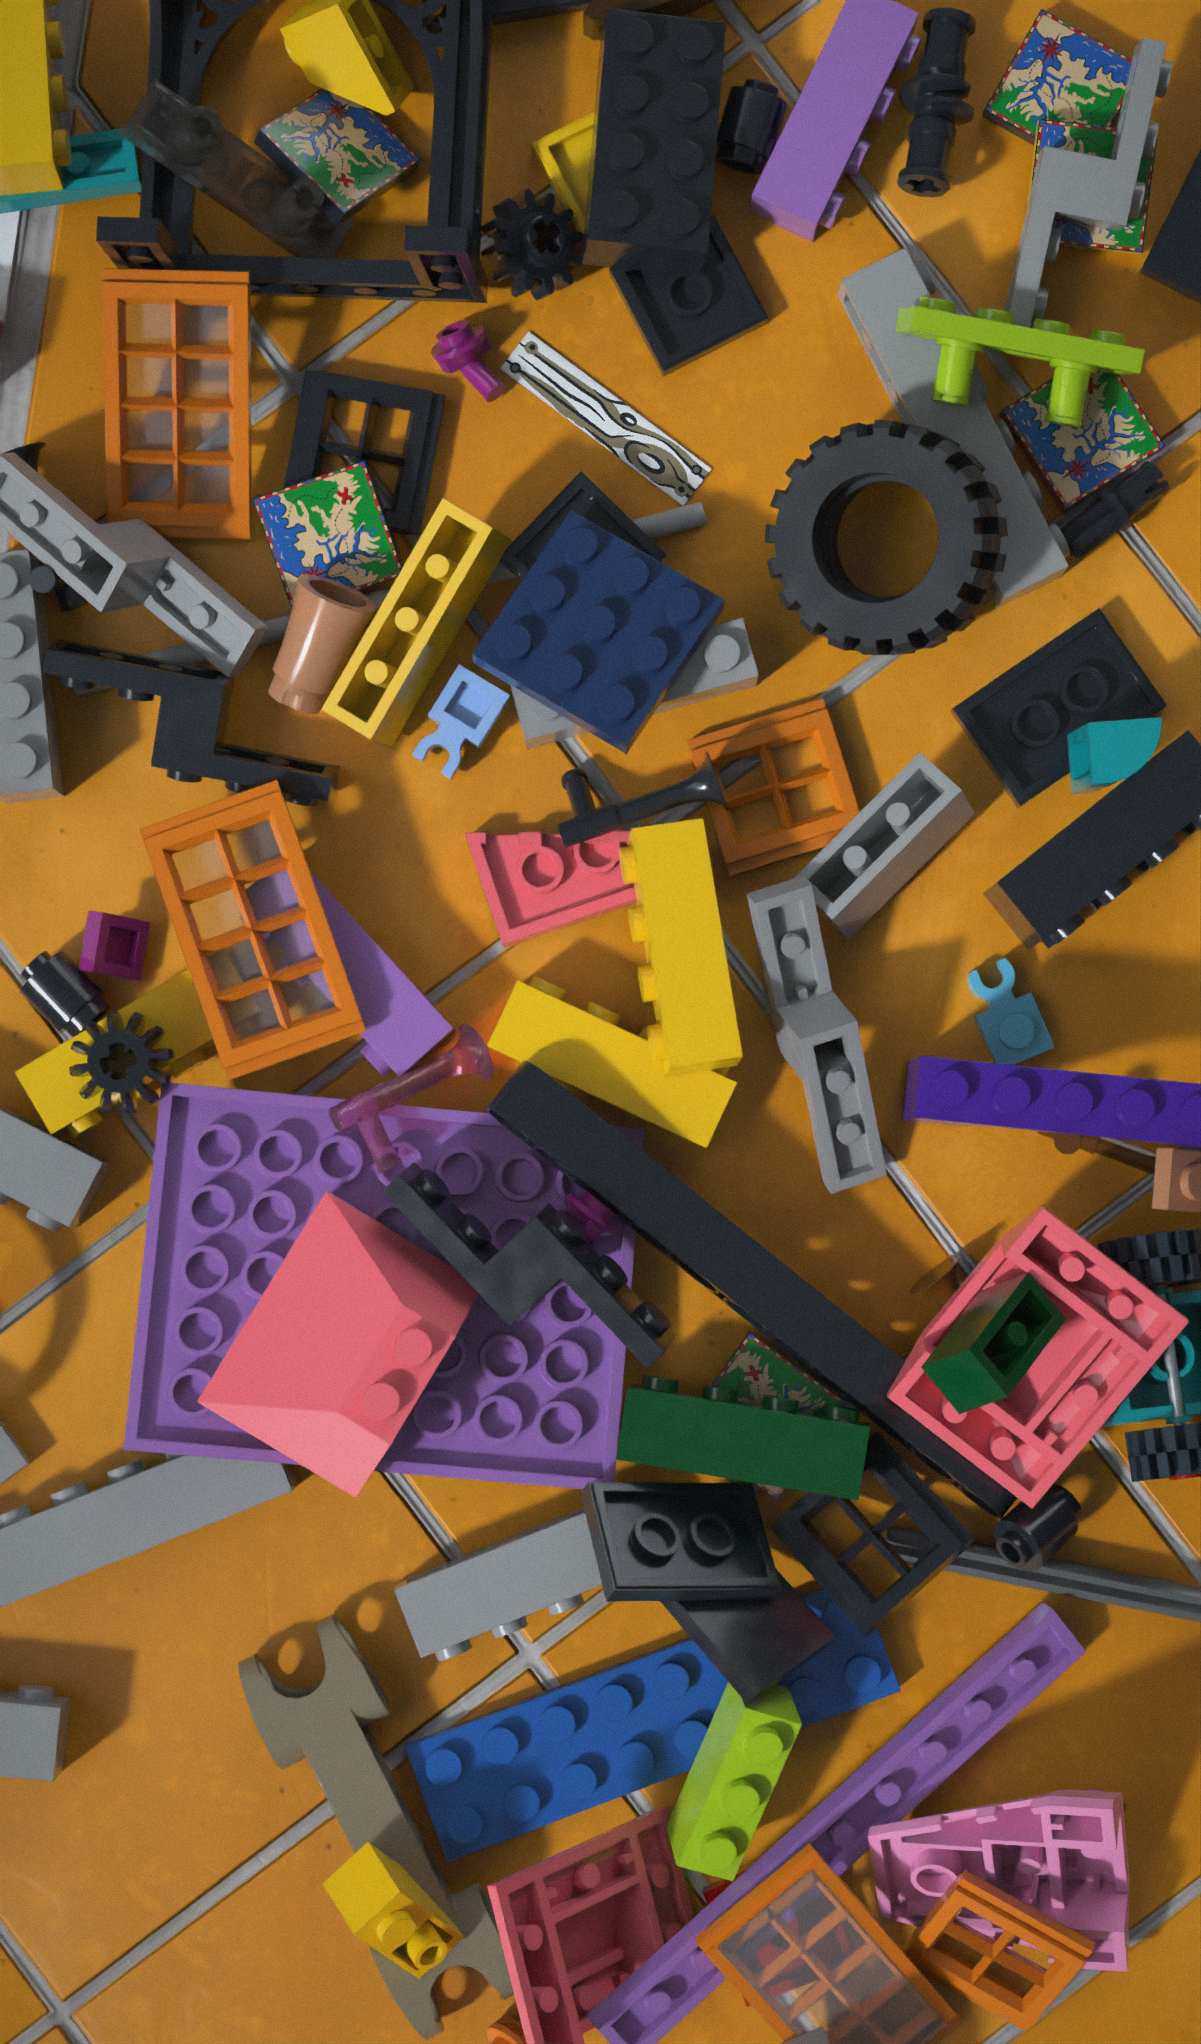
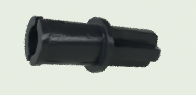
(1114, 509)

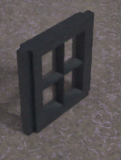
(418, 450)
(832, 1569)

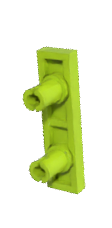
(993, 331)

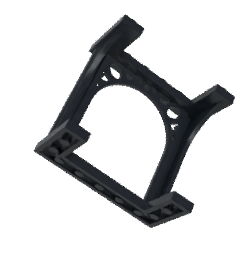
(441, 256)

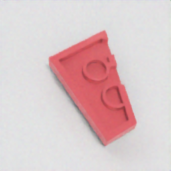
(543, 886)

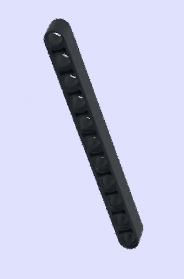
(728, 1265)

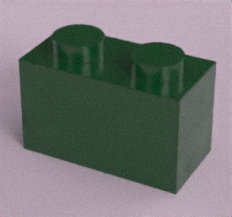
(993, 1343)

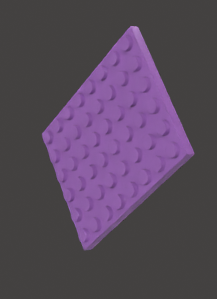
(228, 1202)

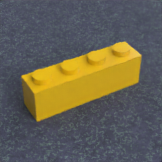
(31, 98)
(416, 623)
(682, 947)
(608, 1062)
(56, 1092)

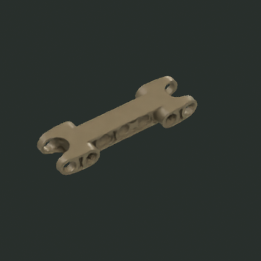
(333, 1733)

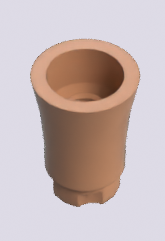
(318, 641)

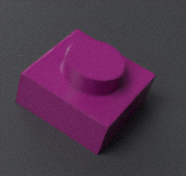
(114, 945)

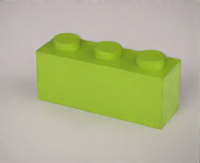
(732, 1781)

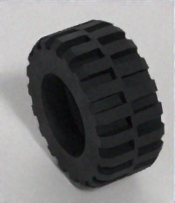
(810, 523)

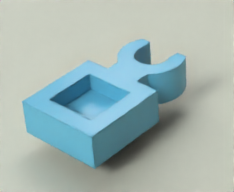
(1011, 1026)

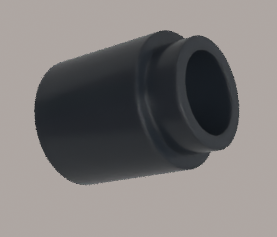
(749, 126)
(62, 992)
(1033, 1535)

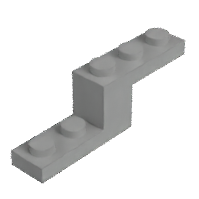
(1088, 186)
(126, 567)
(817, 1034)

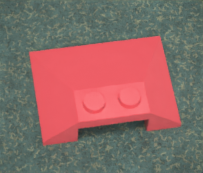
(340, 1344)
(1078, 1380)
(588, 1923)

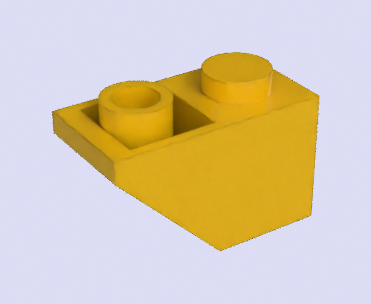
(391, 1911)

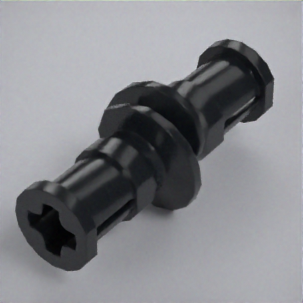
(936, 102)

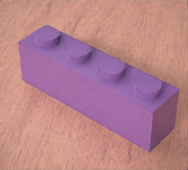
(833, 115)
(397, 1016)

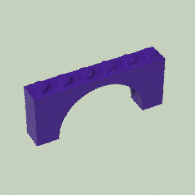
(1051, 1101)

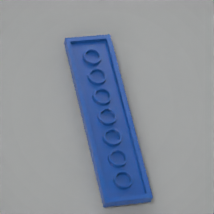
(615, 1733)

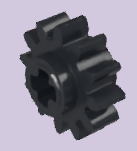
(532, 244)

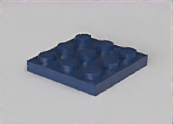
(598, 631)

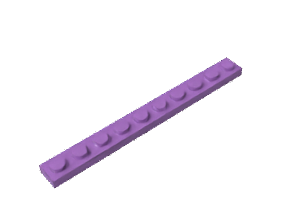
(838, 1828)

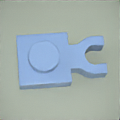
(464, 713)

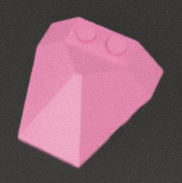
(1046, 1849)

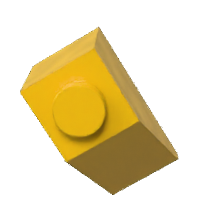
(347, 53)

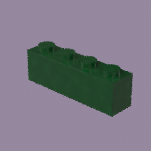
(744, 1439)

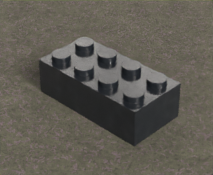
(654, 142)
(1098, 849)

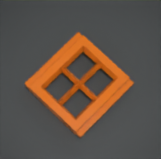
(759, 737)
(1017, 1920)

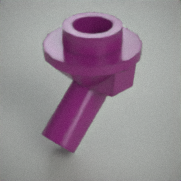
(460, 349)
(591, 1215)

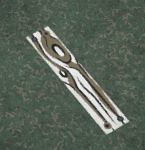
(606, 418)

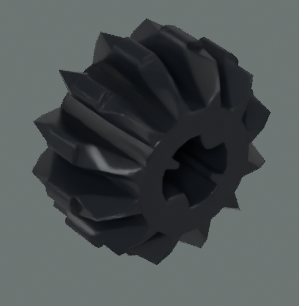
(106, 1049)

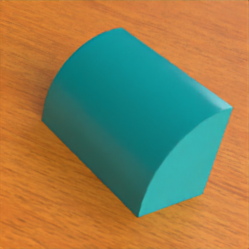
(1110, 751)

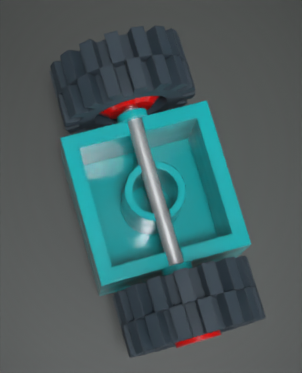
(1173, 1382)

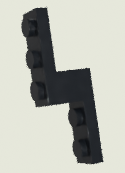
(190, 721)
(531, 1263)

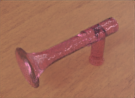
(465, 1057)

